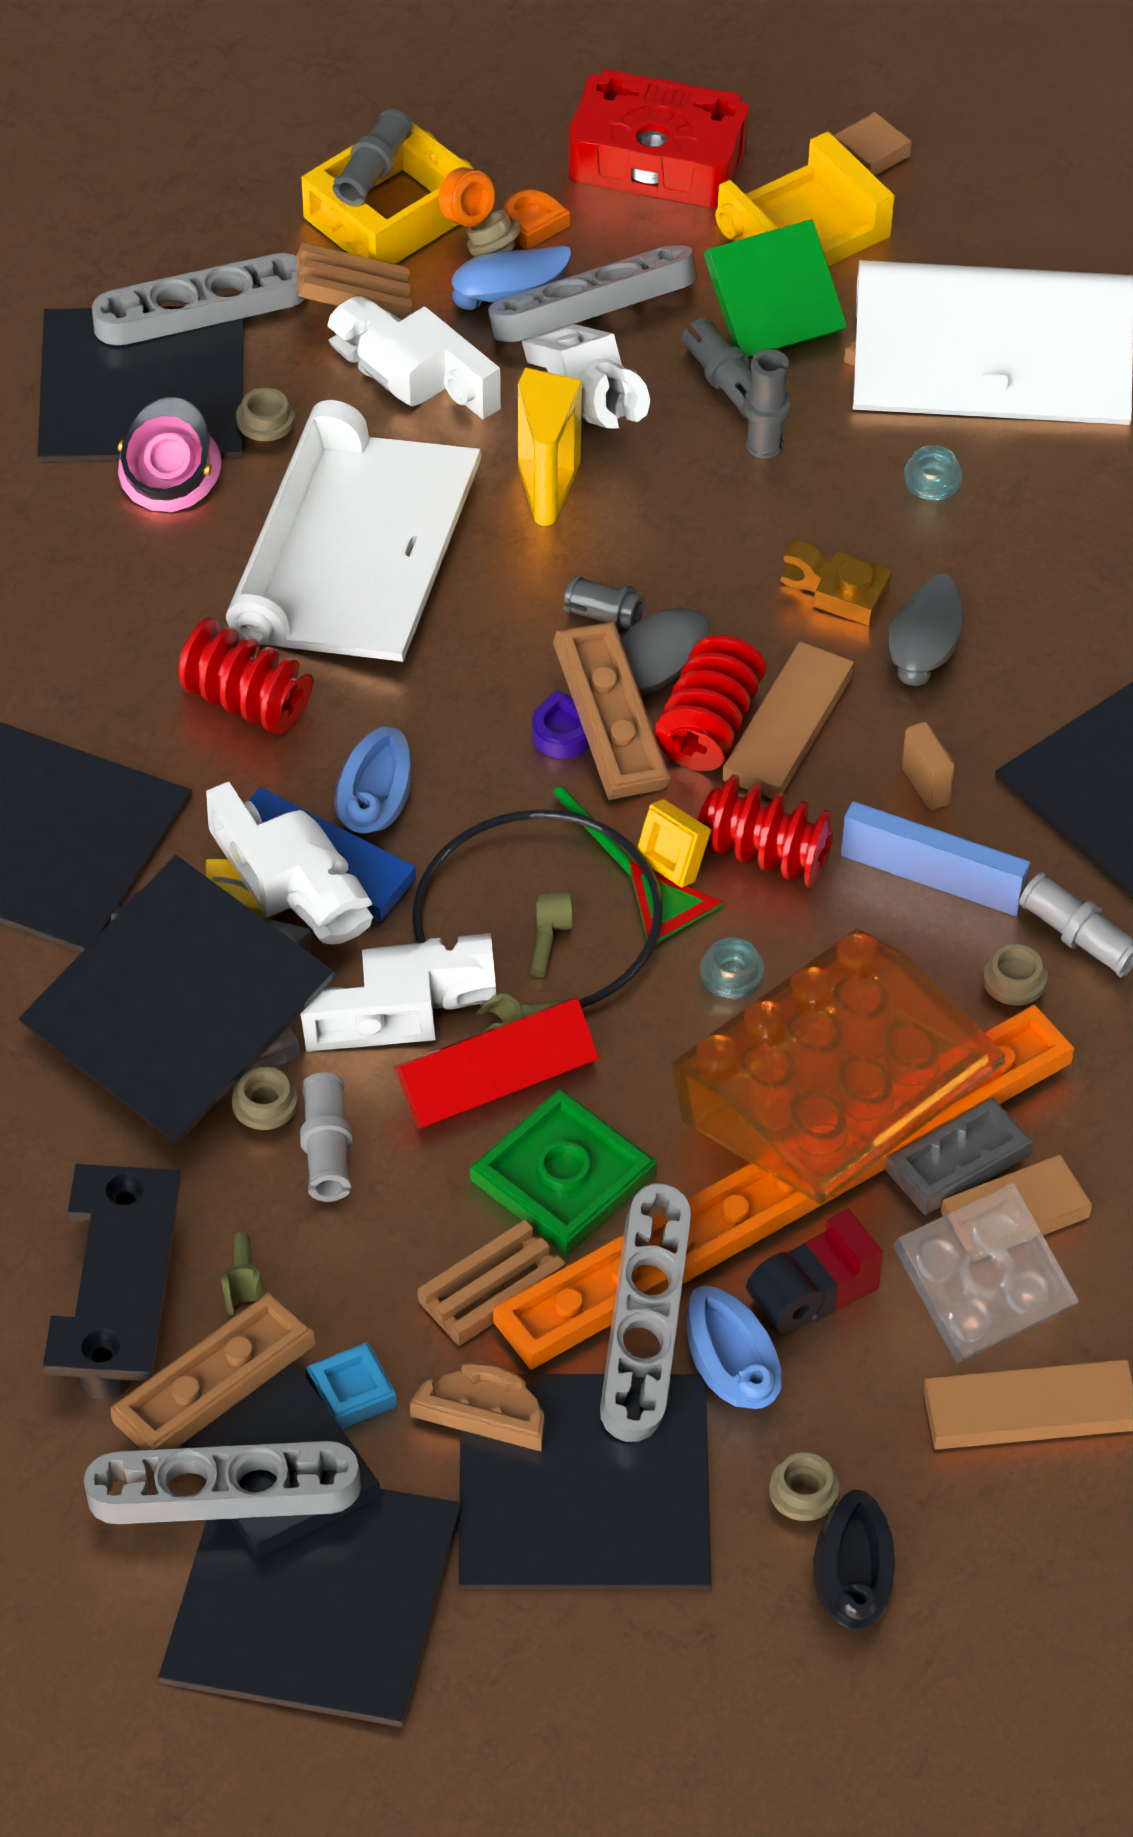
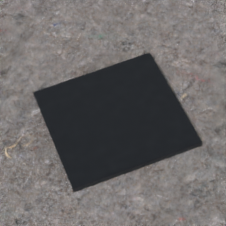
(99, 388)
(1085, 784)
(74, 835)
(177, 998)
(589, 1503)
(322, 1620)

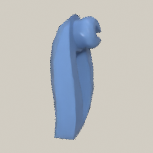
(507, 273)
(374, 782)
(732, 1349)

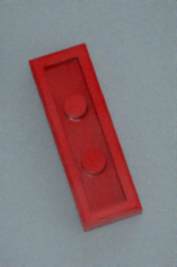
(496, 1062)

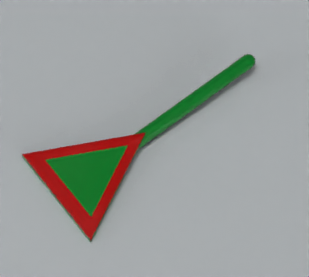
(679, 904)

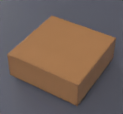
(875, 143)
(928, 766)

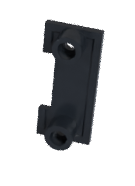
(121, 1278)

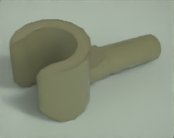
(552, 913)
(509, 1008)
(243, 1280)

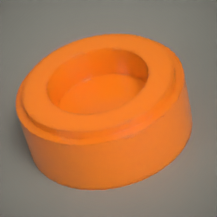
(466, 197)

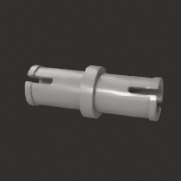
(1079, 923)
(326, 1137)

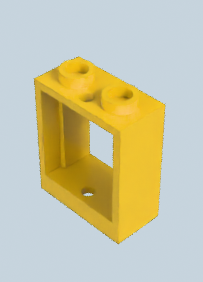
(365, 231)

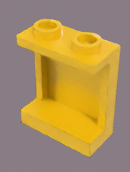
(834, 190)

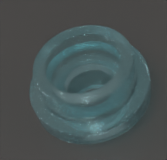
(933, 473)
(732, 955)

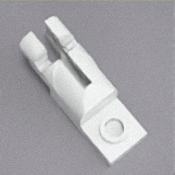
(415, 356)
(594, 358)
(289, 866)
(400, 994)

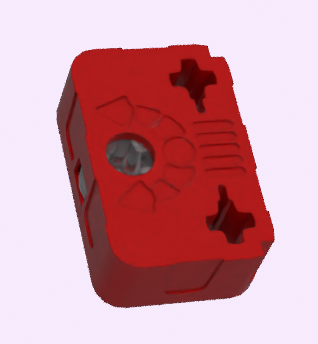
(657, 137)

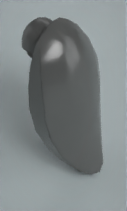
(926, 629)
(661, 646)

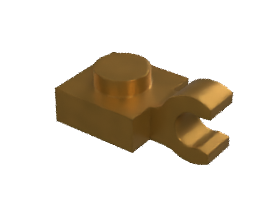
(842, 587)

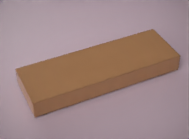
(611, 710)
(789, 719)
(213, 1375)
(1029, 1404)

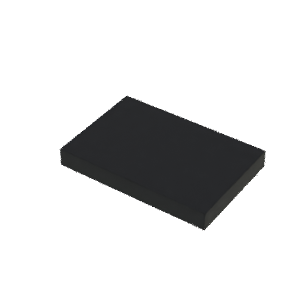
(282, 1412)

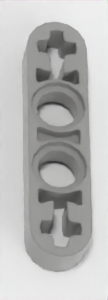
(197, 292)
(592, 293)
(645, 1311)
(222, 1494)

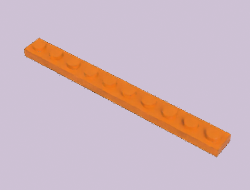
(741, 1212)

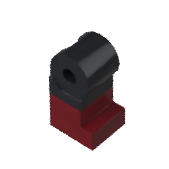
(818, 1275)

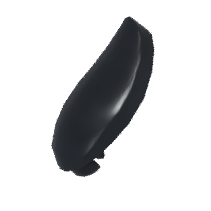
(855, 1561)

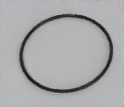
(563, 816)

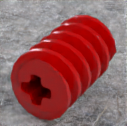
(243, 677)
(709, 702)
(767, 831)

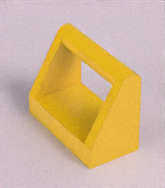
(548, 439)

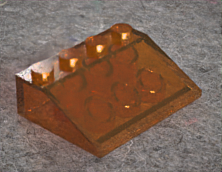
(833, 1067)

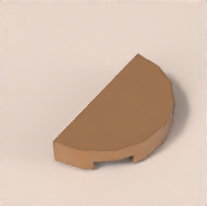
(482, 1402)

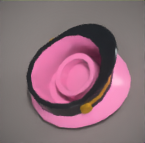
(168, 456)

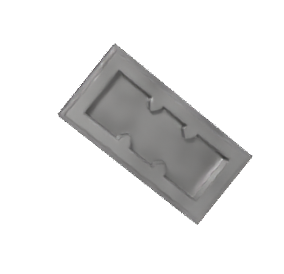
(958, 1155)

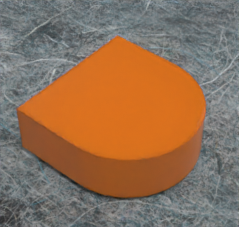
(537, 215)

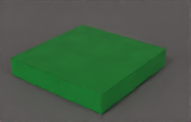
(775, 289)
(563, 1171)

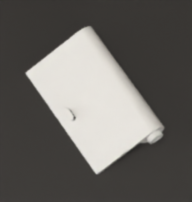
(994, 342)
(340, 536)

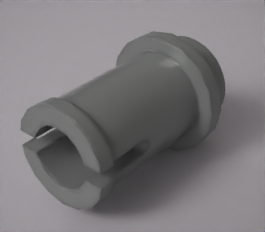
(604, 602)

